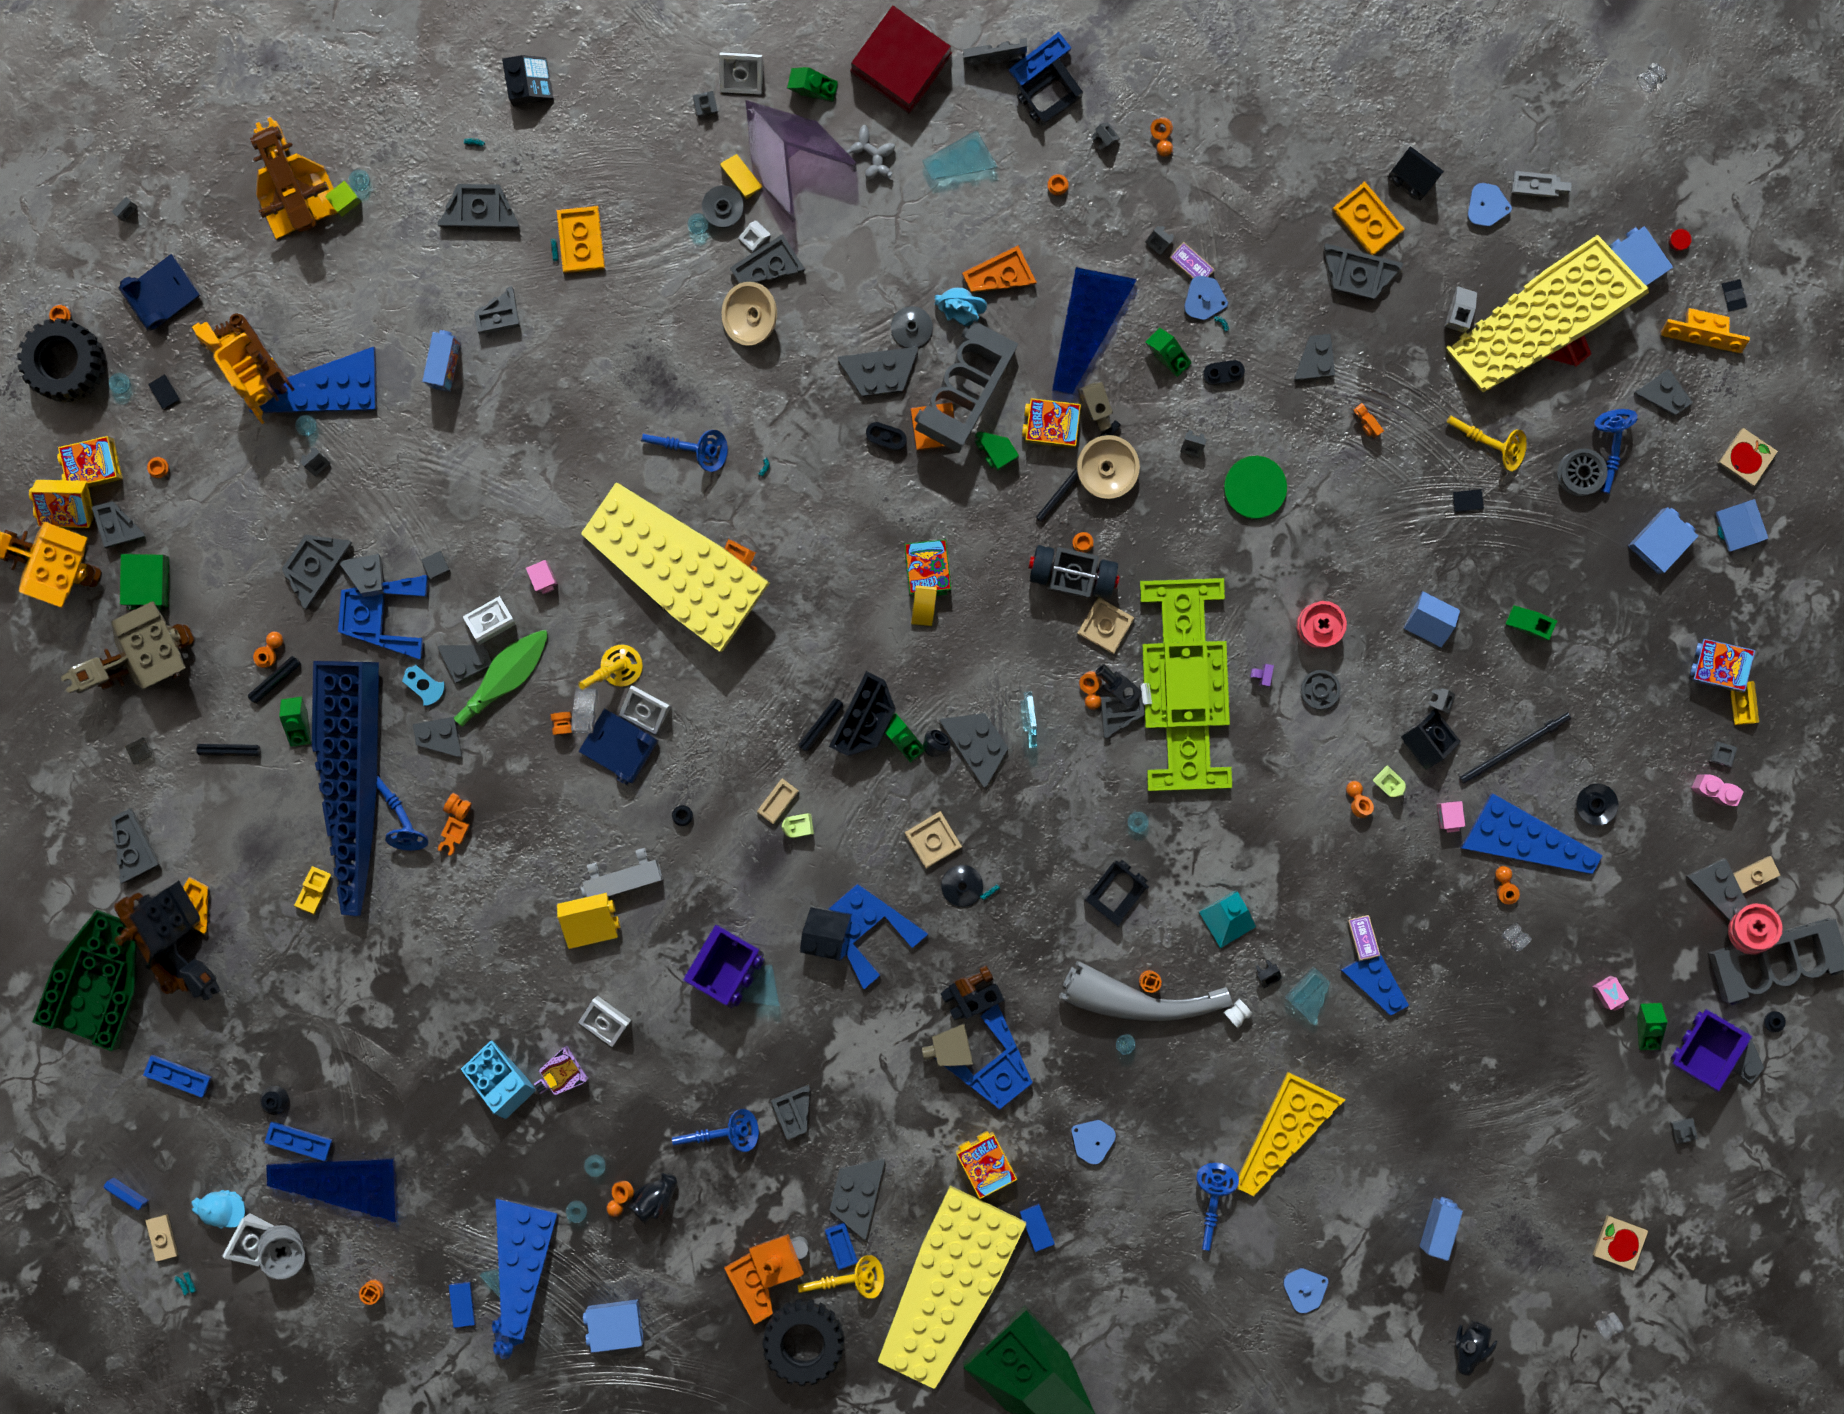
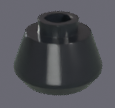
(936, 743)
(278, 1096)

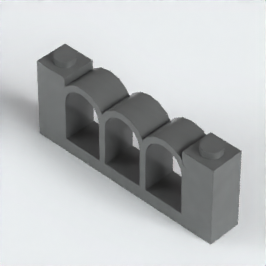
(944, 428)
(1827, 945)

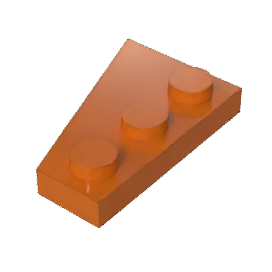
(1000, 272)
(750, 1288)

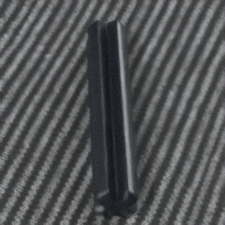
(274, 679)
(820, 724)
(228, 749)

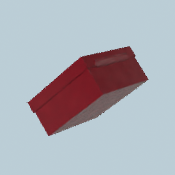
(901, 59)

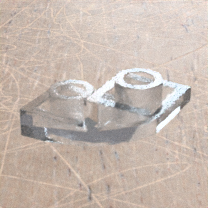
(584, 710)

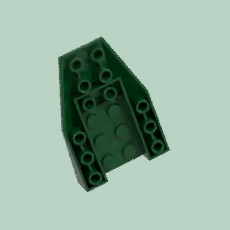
(92, 984)
(1029, 1370)

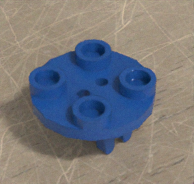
(503, 1344)

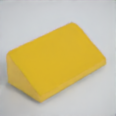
(741, 176)
(1745, 705)

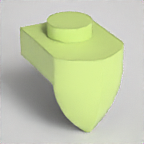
(1390, 782)
(798, 826)

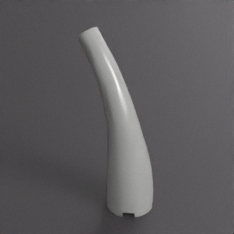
(1106, 996)

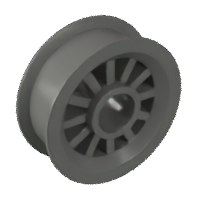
(1584, 454)

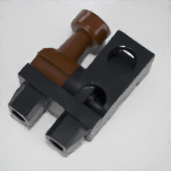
(968, 998)

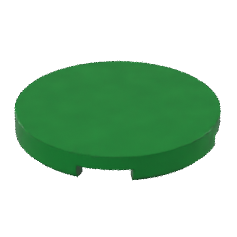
(1255, 487)

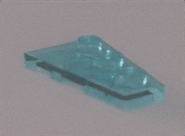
(960, 158)
(763, 988)

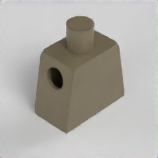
(1091, 396)
(950, 1048)

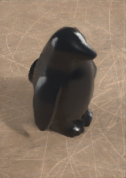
(654, 1198)
(1473, 1346)

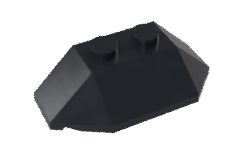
(865, 717)

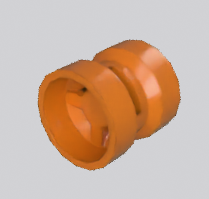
(560, 718)
(457, 806)
(1147, 979)
(376, 1291)

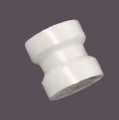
(1238, 1013)

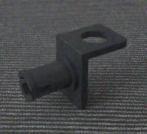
(1117, 683)

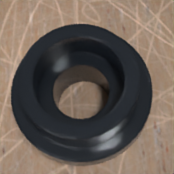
(675, 815)
(1768, 1021)

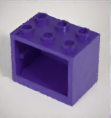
(724, 967)
(1710, 1050)

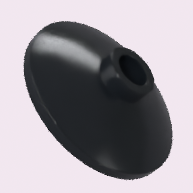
(1606, 800)
(960, 874)

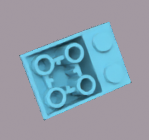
(498, 1080)

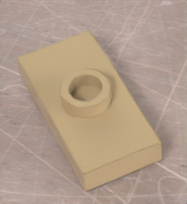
(1756, 874)
(161, 1237)

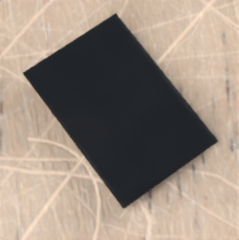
(1734, 295)
(163, 391)
(1468, 500)

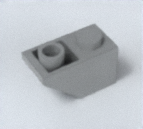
(1461, 310)

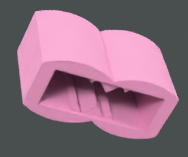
(1720, 792)

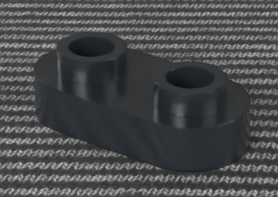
(1224, 372)
(886, 435)

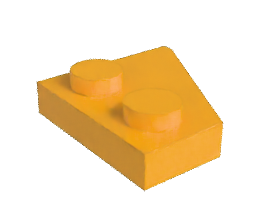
(199, 897)

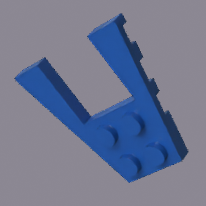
(363, 616)
(866, 912)
(1004, 1075)

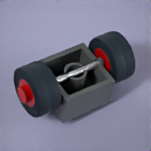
(1073, 572)

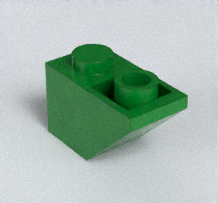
(812, 84)
(1168, 351)
(998, 449)
(1531, 623)
(295, 721)
(904, 738)
(1651, 1026)

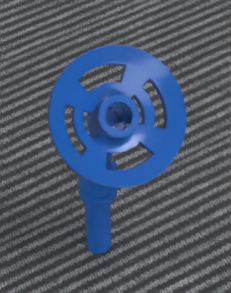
(1616, 426)
(701, 450)
(406, 835)
(733, 1129)
(1216, 1186)

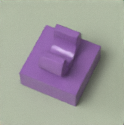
(1264, 675)

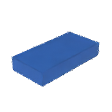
(125, 1194)
(1037, 1227)
(841, 1246)
(462, 1304)

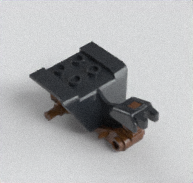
(159, 928)

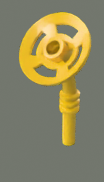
(1507, 448)
(617, 667)
(860, 1277)

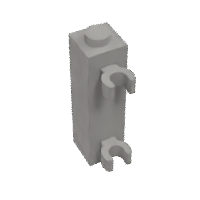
(624, 879)

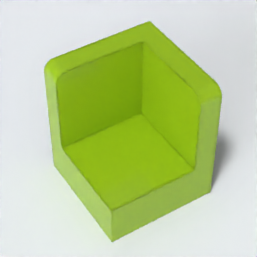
(343, 198)

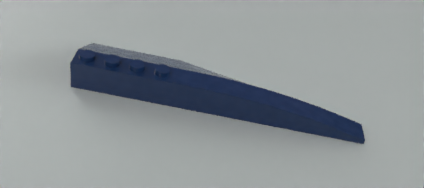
(347, 765)

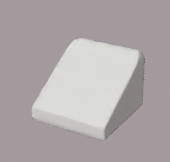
(754, 236)
(1146, 697)

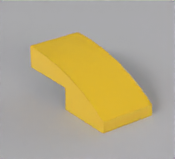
(923, 605)
(313, 890)

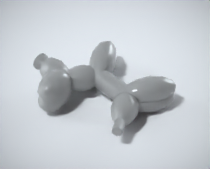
(877, 154)

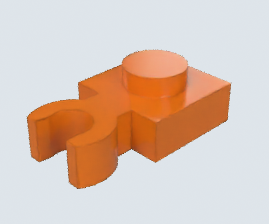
(1371, 426)
(453, 832)

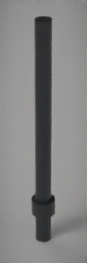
(1070, 480)
(1549, 727)

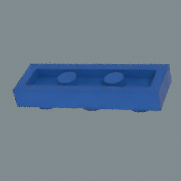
(1040, 59)
(177, 1076)
(298, 1141)

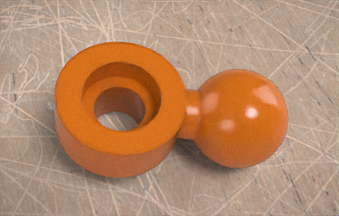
(1164, 147)
(273, 641)
(1092, 700)
(1362, 805)
(1504, 875)
(621, 1193)

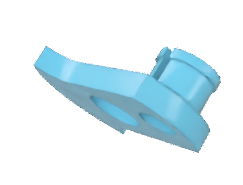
(429, 695)

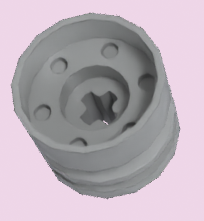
(284, 1262)

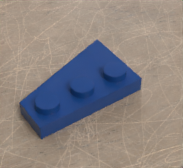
(1378, 982)

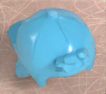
(960, 305)
(220, 1209)

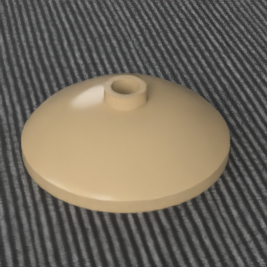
(740, 313)
(1122, 464)

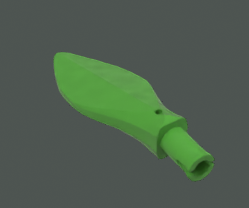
(505, 673)

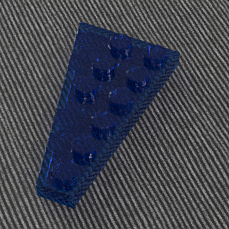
(1090, 313)
(350, 1184)

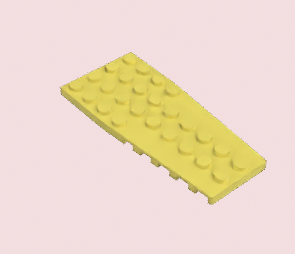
(1548, 314)
(676, 565)
(949, 1285)

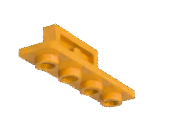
(1706, 330)

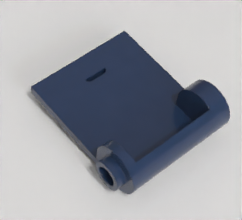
(157, 294)
(618, 746)

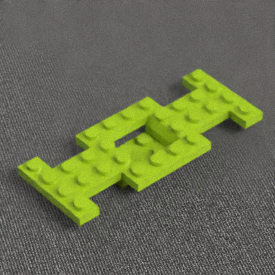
(1194, 684)

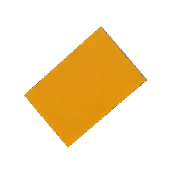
(1368, 219)
(580, 239)

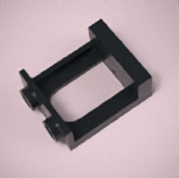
(1056, 70)
(1138, 888)

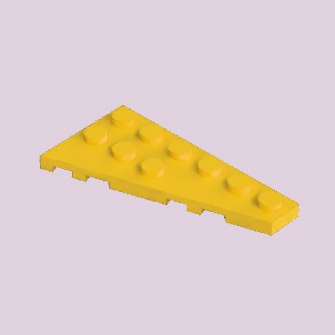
(1289, 1123)

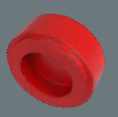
(1680, 239)

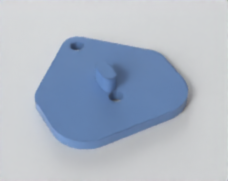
(1493, 206)
(1210, 298)
(1086, 1139)
(1311, 1287)

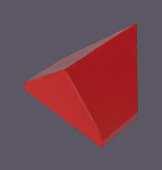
(1573, 353)

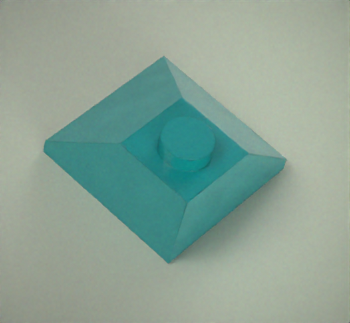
(1228, 918)

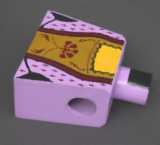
(561, 1073)

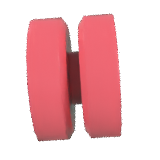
(1332, 618)
(1758, 940)

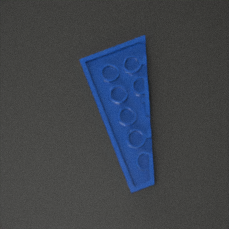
(334, 386)
(1518, 835)
(522, 1251)

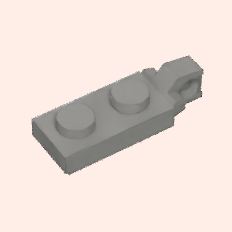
(1538, 184)

